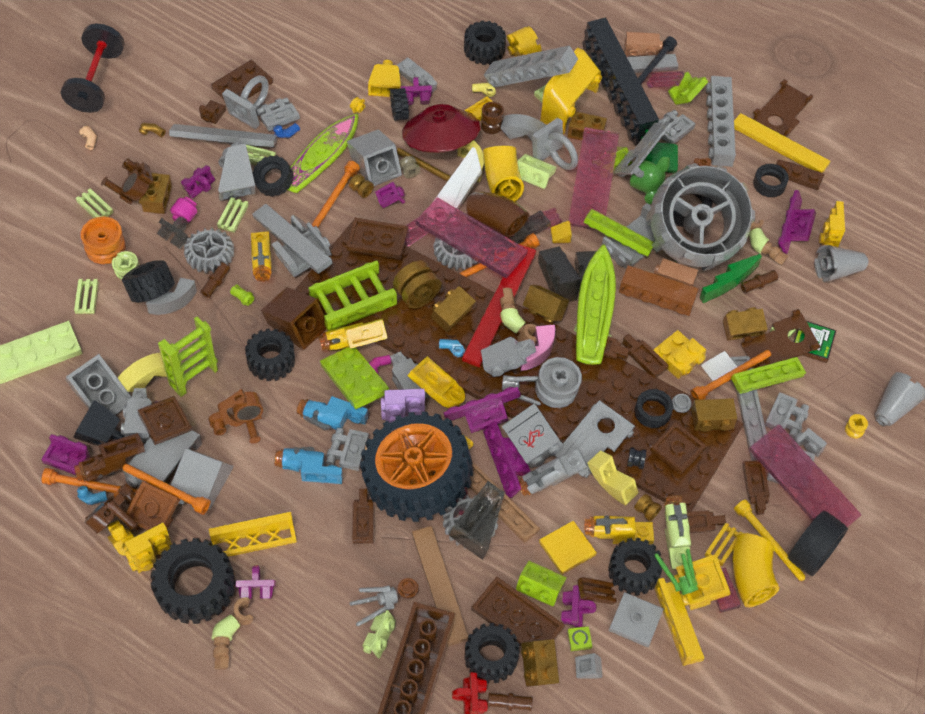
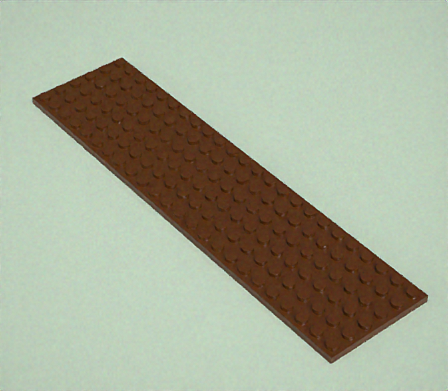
(611, 381)

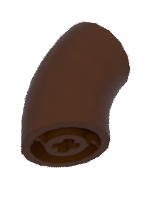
(497, 212)

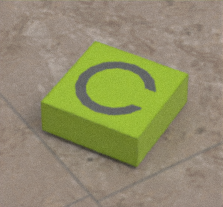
(579, 638)

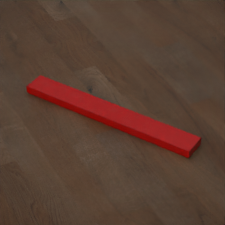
(492, 320)

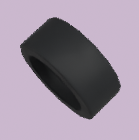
(770, 170)
(658, 396)

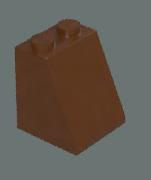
(296, 316)

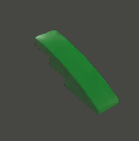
(734, 275)

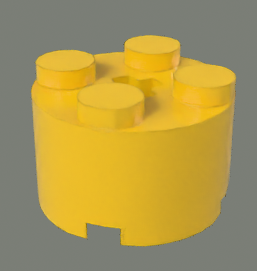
(523, 42)

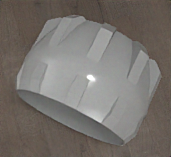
(730, 200)

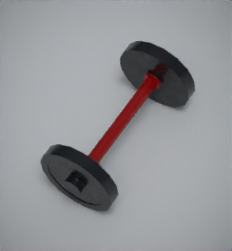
(83, 93)

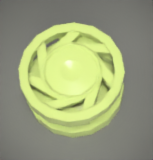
(124, 263)

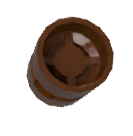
(492, 117)

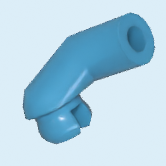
(453, 345)
(89, 497)

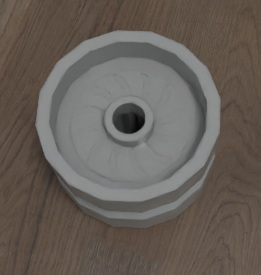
(558, 382)

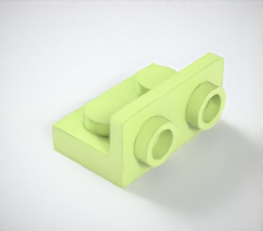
(535, 171)

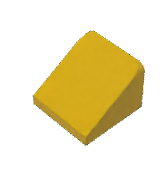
(561, 233)

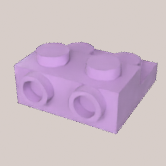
(401, 402)

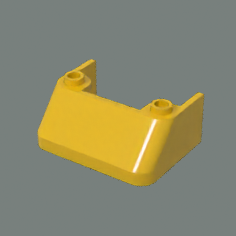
(565, 89)

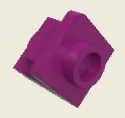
(390, 194)

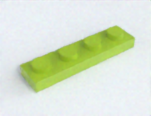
(619, 232)
(768, 375)

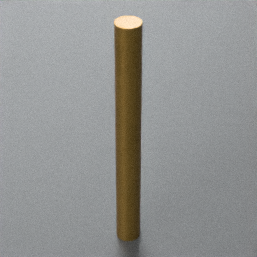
(425, 165)

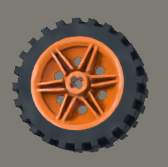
(414, 450)

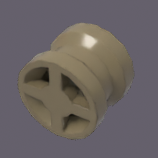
(409, 167)

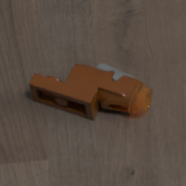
(110, 459)

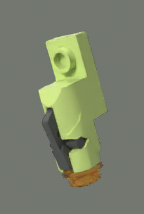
(677, 530)

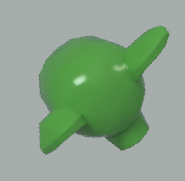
(653, 177)

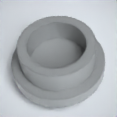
(681, 403)

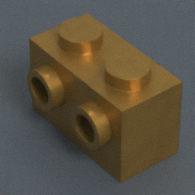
(582, 120)
(157, 195)
(546, 303)
(453, 308)
(744, 323)
(714, 414)

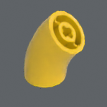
(503, 171)
(754, 569)

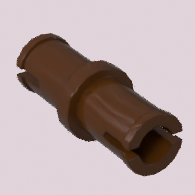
(215, 280)
(759, 281)
(510, 701)

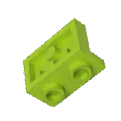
(687, 89)
(540, 583)

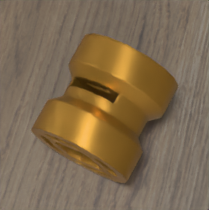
(360, 185)
(648, 507)

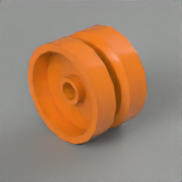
(102, 239)

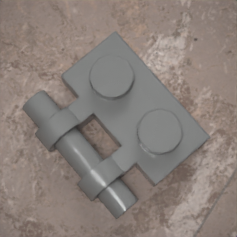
(277, 113)
(681, 124)
(781, 412)
(351, 454)

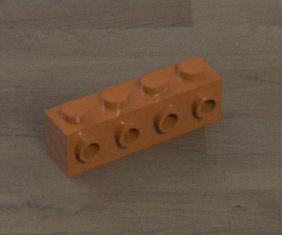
(658, 290)

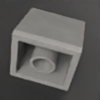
(375, 156)
(236, 174)
(200, 476)

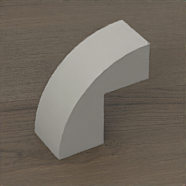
(520, 125)
(172, 301)

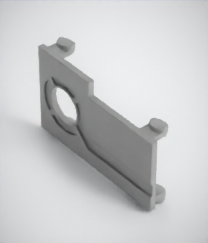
(643, 149)
(590, 439)

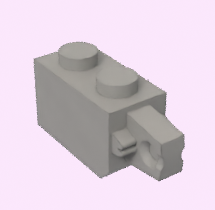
(506, 355)
(400, 370)
(132, 420)

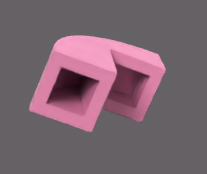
(544, 345)

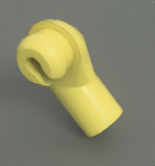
(485, 88)

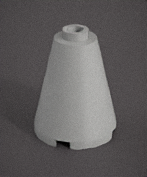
(838, 262)
(899, 399)

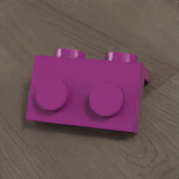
(64, 453)

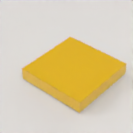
(567, 547)

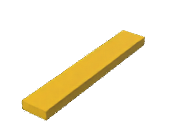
(780, 143)

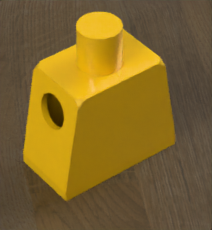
(383, 79)

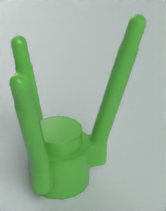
(687, 583)

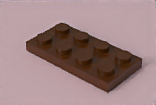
(513, 610)

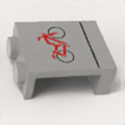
(533, 436)

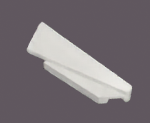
(462, 180)

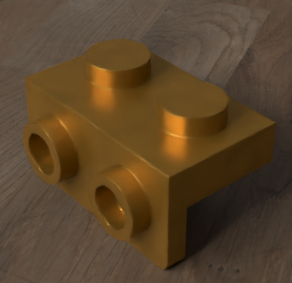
(540, 662)

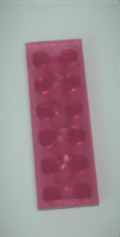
(593, 175)
(471, 237)
(802, 477)

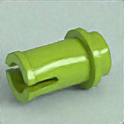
(245, 297)

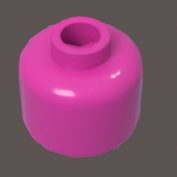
(185, 208)

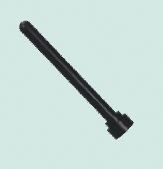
(668, 45)

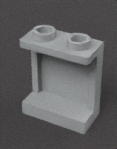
(291, 260)

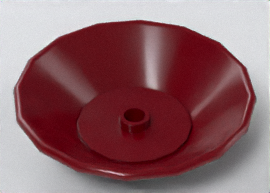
(441, 129)

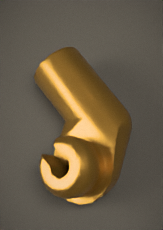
(145, 127)

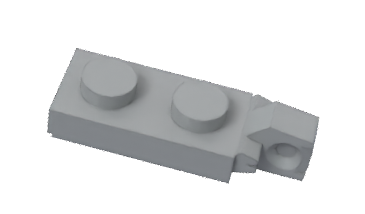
(410, 69)

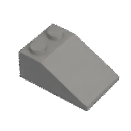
(98, 383)

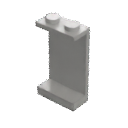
(623, 254)
(162, 458)

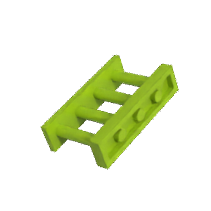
(355, 311)
(172, 357)

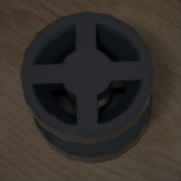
(636, 458)

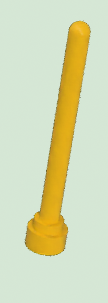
(743, 509)

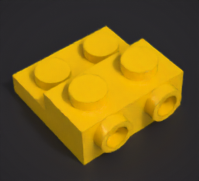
(834, 226)
(680, 353)
(144, 547)
(710, 582)

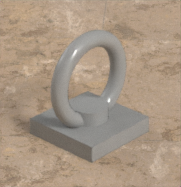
(241, 107)
(549, 140)

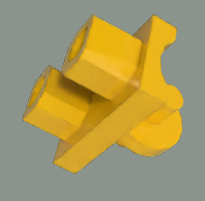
(119, 536)

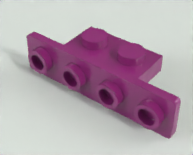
(797, 223)
(484, 411)
(506, 459)

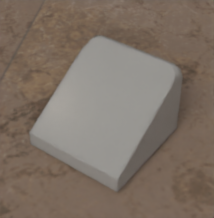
(298, 224)
(588, 666)

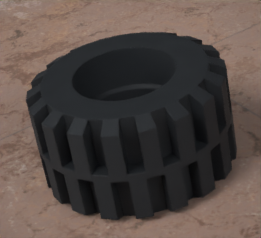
(484, 42)
(148, 281)
(270, 367)
(627, 579)
(497, 637)

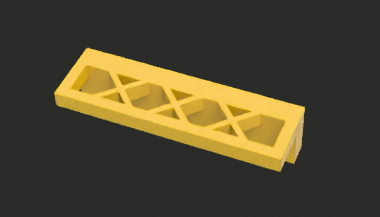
(254, 528)
(678, 623)

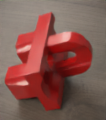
(469, 694)

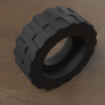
(265, 166)

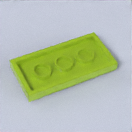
(354, 377)

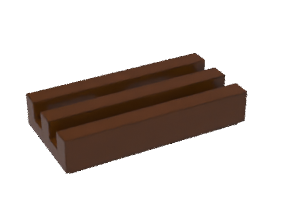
(595, 587)

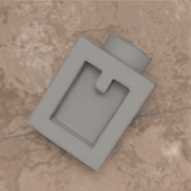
(811, 441)

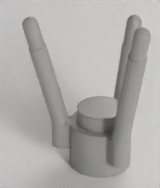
(513, 381)
(386, 597)

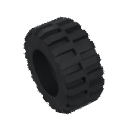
(181, 558)

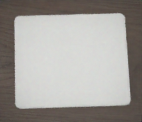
(718, 366)

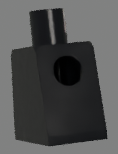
(98, 426)

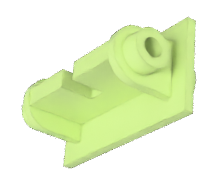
(383, 626)

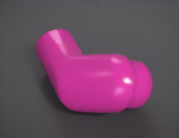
(380, 361)

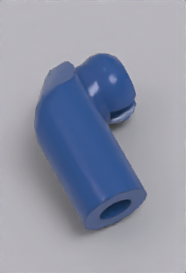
(286, 133)

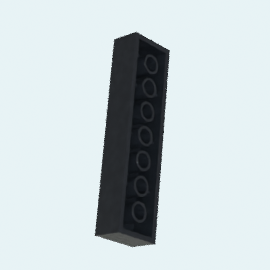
(619, 79)

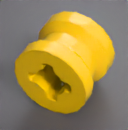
(856, 431)

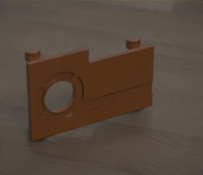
(785, 104)
(779, 343)

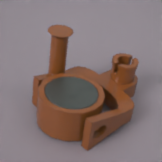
(246, 409)

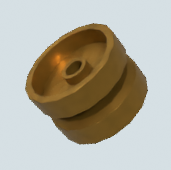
(417, 284)

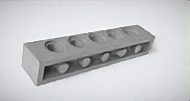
(531, 66)
(721, 121)

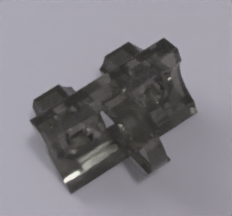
(177, 229)

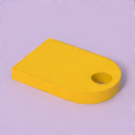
(437, 383)

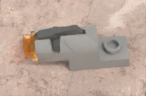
(552, 473)

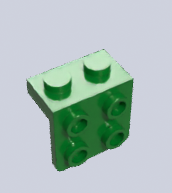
(664, 150)

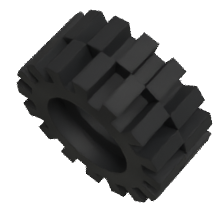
(399, 104)

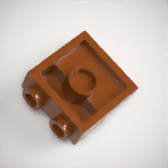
(152, 507)

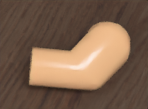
(90, 135)

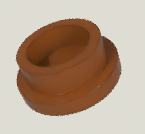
(408, 588)

